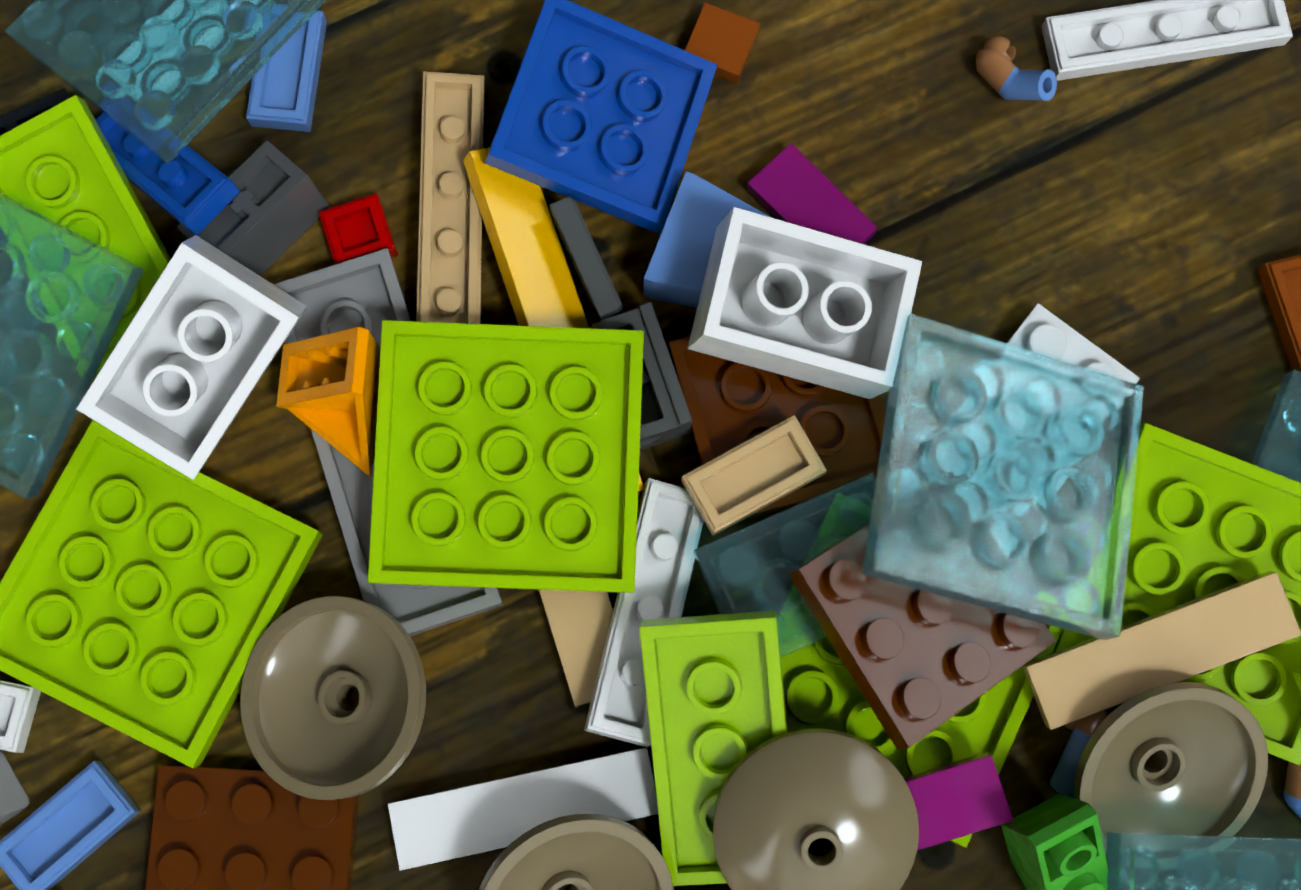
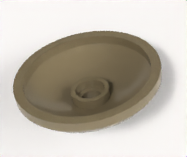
(299, 698)
(1202, 767)
(812, 789)
(582, 852)

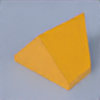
(334, 390)

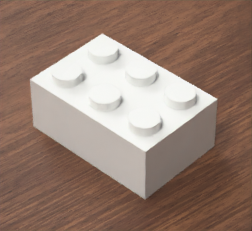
(804, 304)
(191, 356)

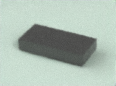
(585, 259)

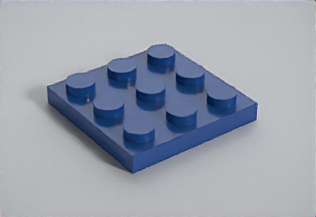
(602, 114)

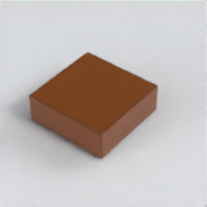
(724, 40)

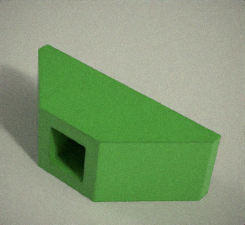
(1058, 846)

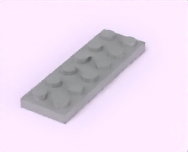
(339, 299)

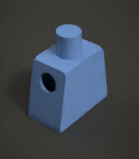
(687, 240)

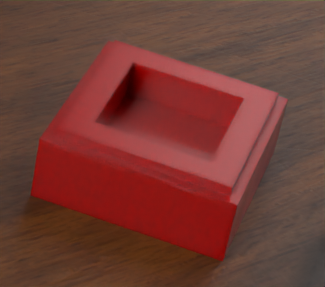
(357, 229)

